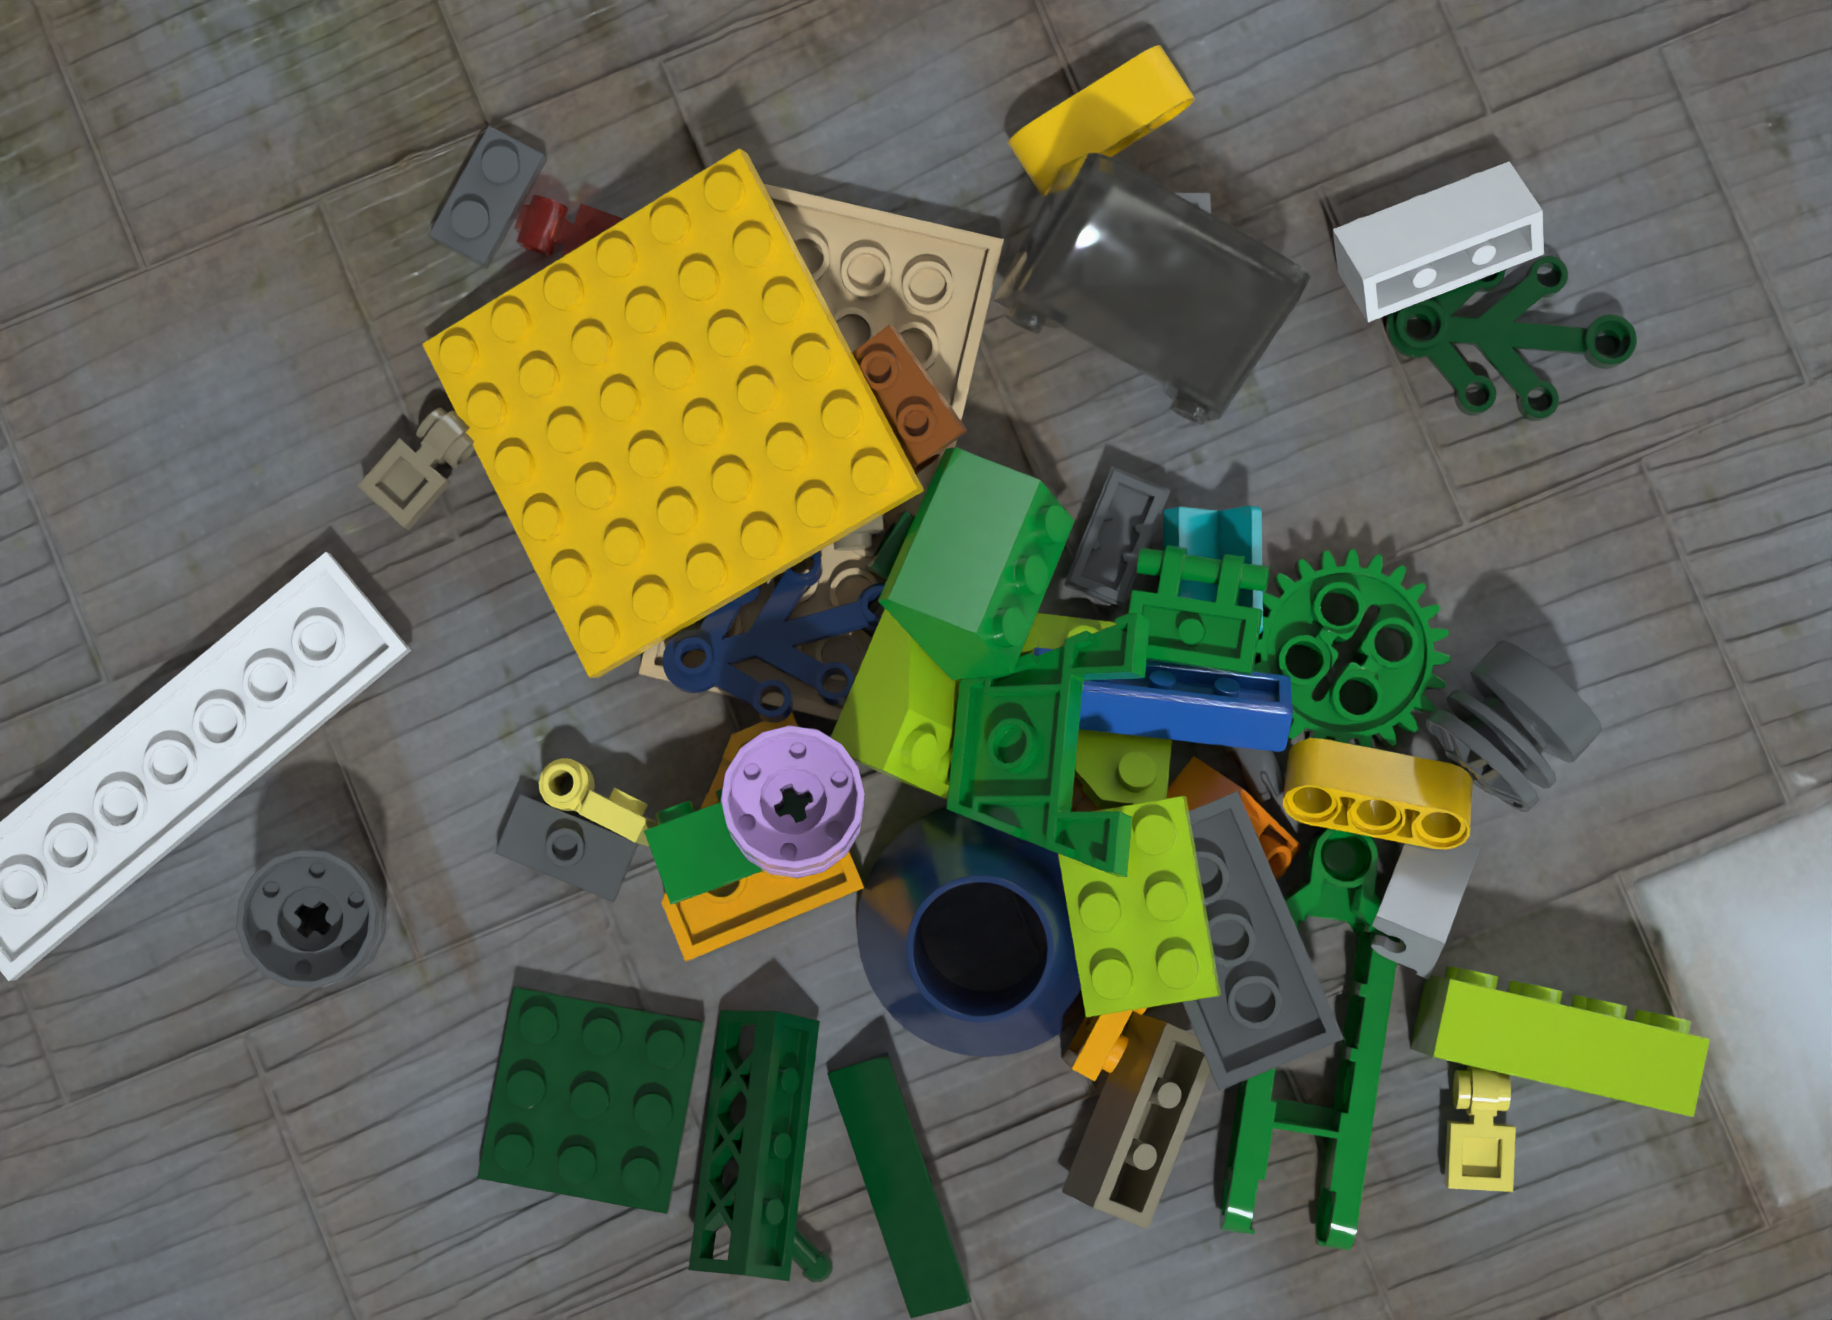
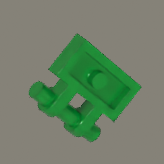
(1196, 630)

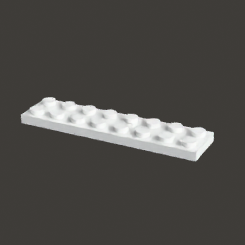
(185, 756)

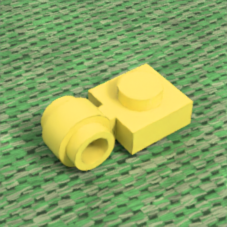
(618, 812)
(1480, 1151)

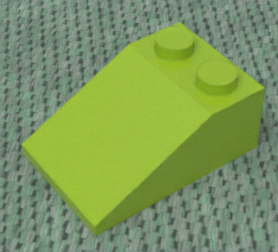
(901, 712)

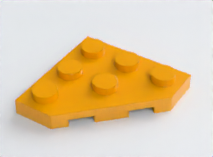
(760, 899)

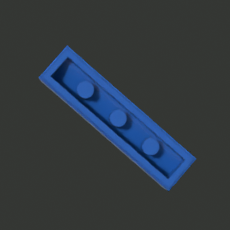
(1192, 706)

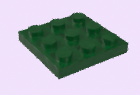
(591, 1099)

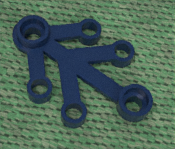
(772, 642)

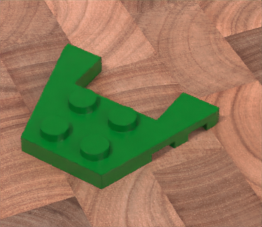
(1021, 743)

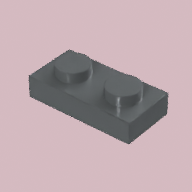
(488, 197)

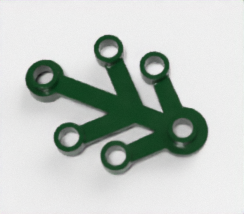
(1498, 336)

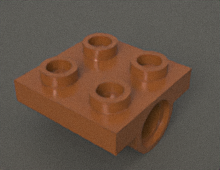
(908, 398)

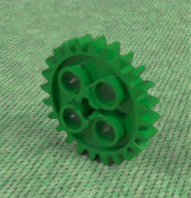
(1391, 686)

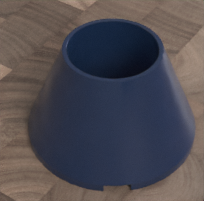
(906, 878)

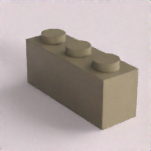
(1139, 1122)

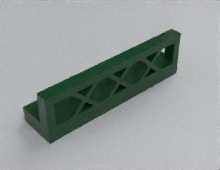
(765, 1144)

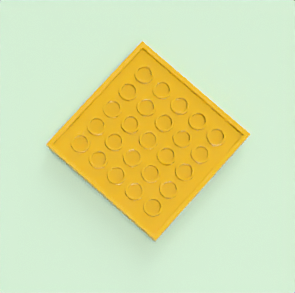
(671, 415)

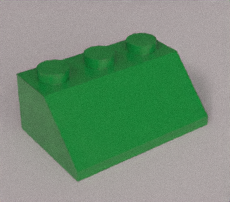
(976, 564)

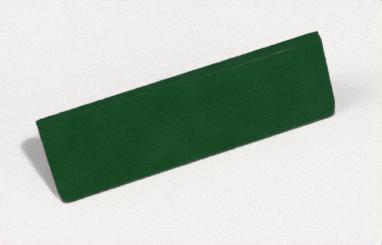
(899, 1186)

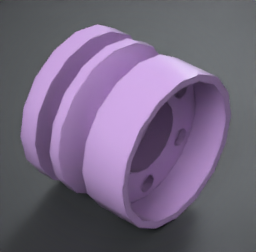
(810, 767)

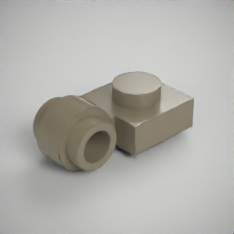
(407, 480)

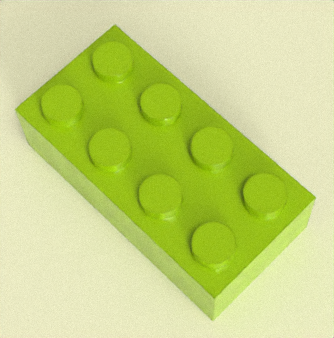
(1565, 1046)

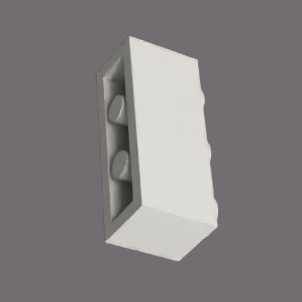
(1439, 241)

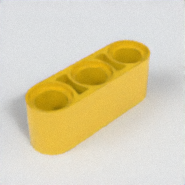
(1103, 116)
(1378, 793)

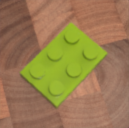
(1145, 933)

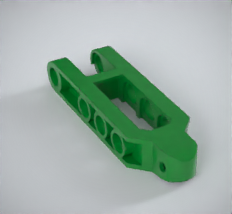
(1340, 887)

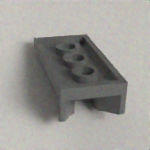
(1268, 987)

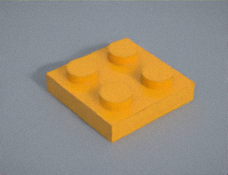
(1098, 1043)

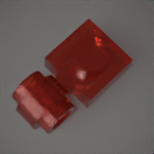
(545, 225)

